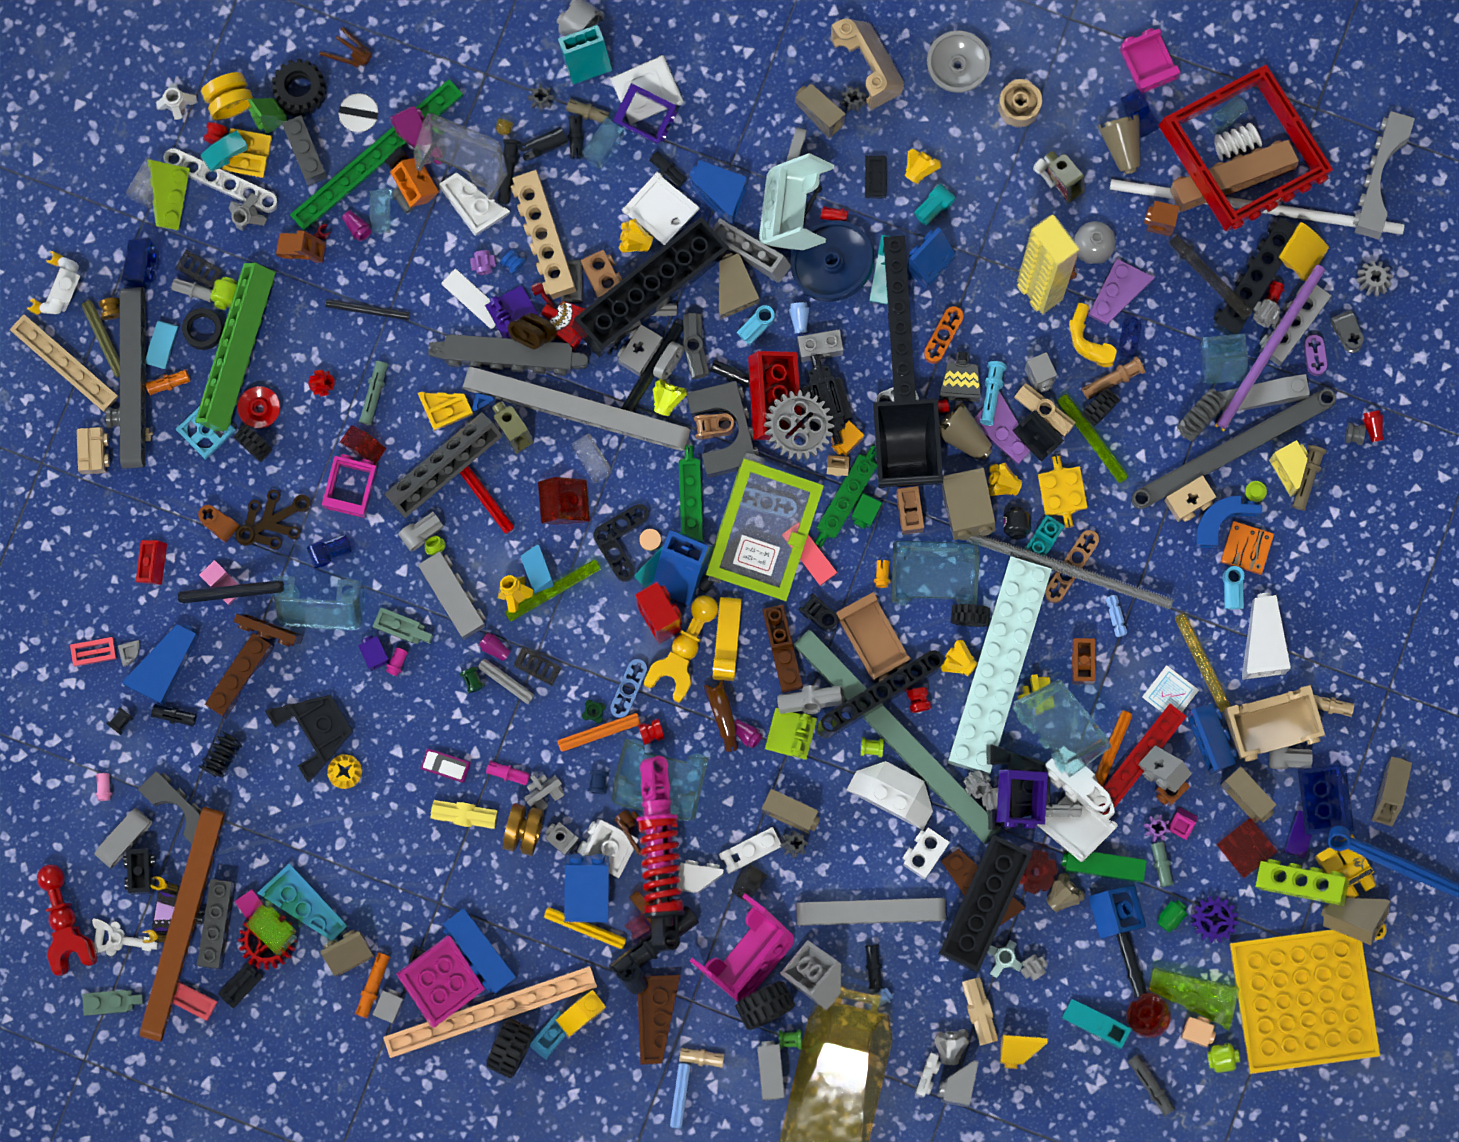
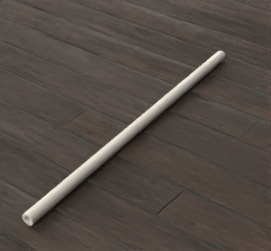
(1236, 203)

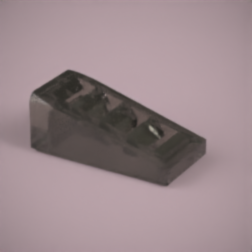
(196, 259)
(526, 669)

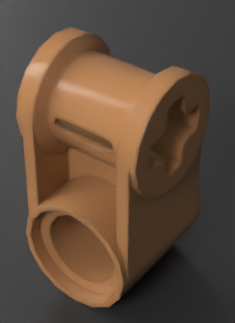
(712, 426)

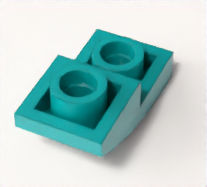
(225, 148)
(1045, 536)

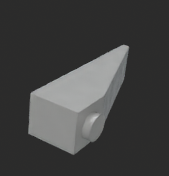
(753, 251)
(1272, 393)

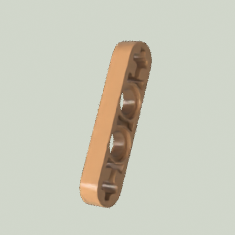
(1081, 541)

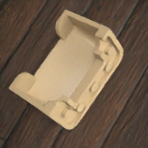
(885, 80)
(1274, 723)

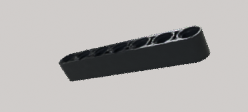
(871, 698)

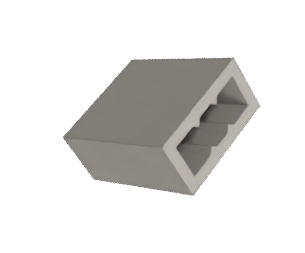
(770, 1071)

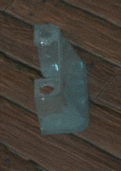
(321, 614)
(1062, 726)

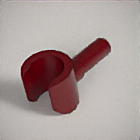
(321, 235)
(537, 289)

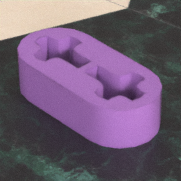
(1310, 355)

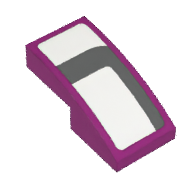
(445, 765)

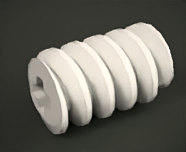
(1236, 139)

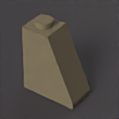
(820, 110)
(735, 287)
(1392, 791)
(1357, 918)

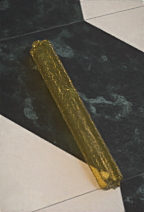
(1202, 662)

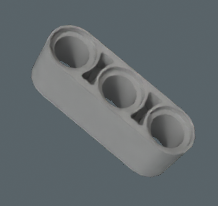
(123, 838)

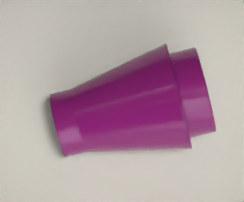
(358, 227)
(493, 646)
(747, 734)

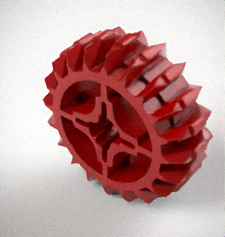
(261, 949)

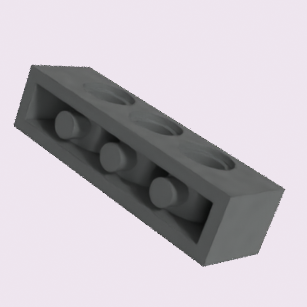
(216, 924)

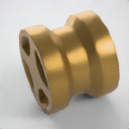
(110, 308)

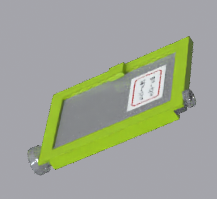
(763, 529)

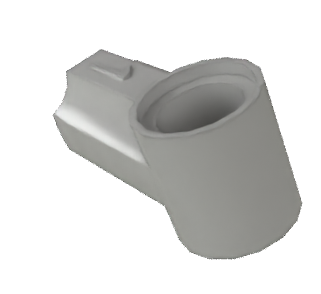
(416, 534)
(1290, 758)

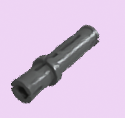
(1151, 1085)

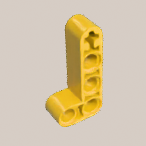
(727, 639)

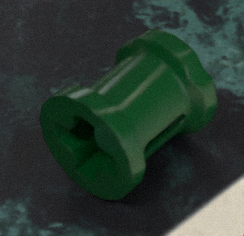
(472, 680)

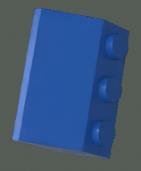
(1212, 738)

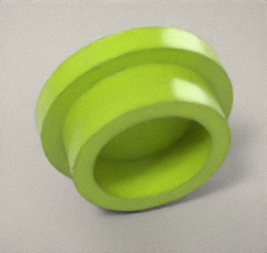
(1255, 491)
(434, 545)

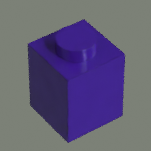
(373, 652)

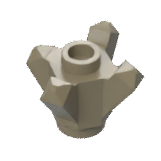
(1064, 893)

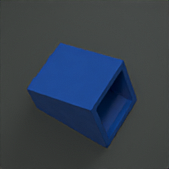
(719, 189)
(587, 888)

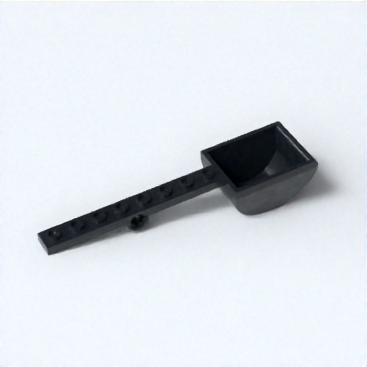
(907, 427)

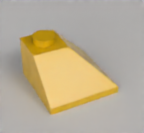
(1018, 1049)

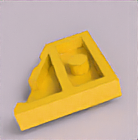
(445, 408)

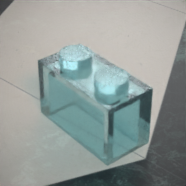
(603, 143)

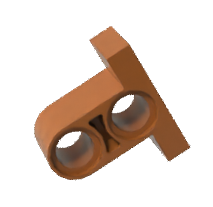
(300, 246)

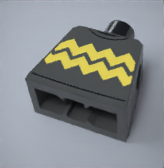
(961, 380)

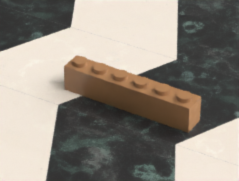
(1238, 173)

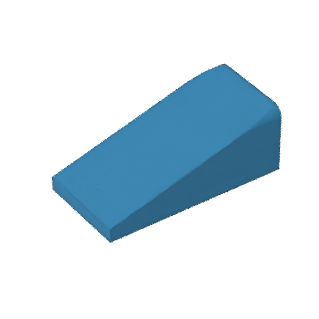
(548, 1038)

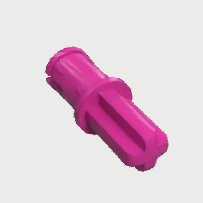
(508, 773)

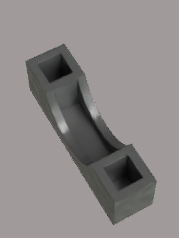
(160, 791)

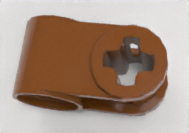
(220, 524)

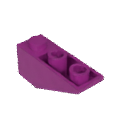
(408, 125)

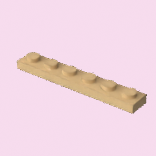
(64, 363)

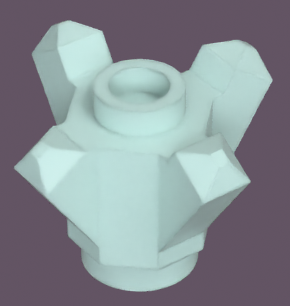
(1004, 958)

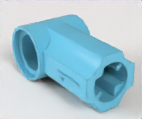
(755, 326)
(1233, 590)

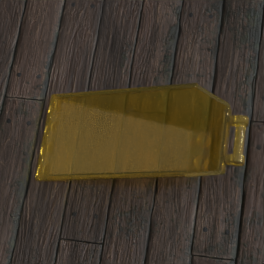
(839, 1073)

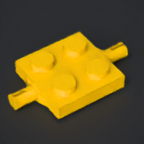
(1062, 491)

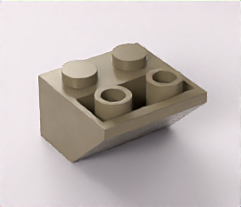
(347, 953)

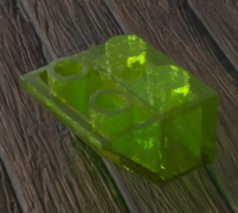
(271, 930)

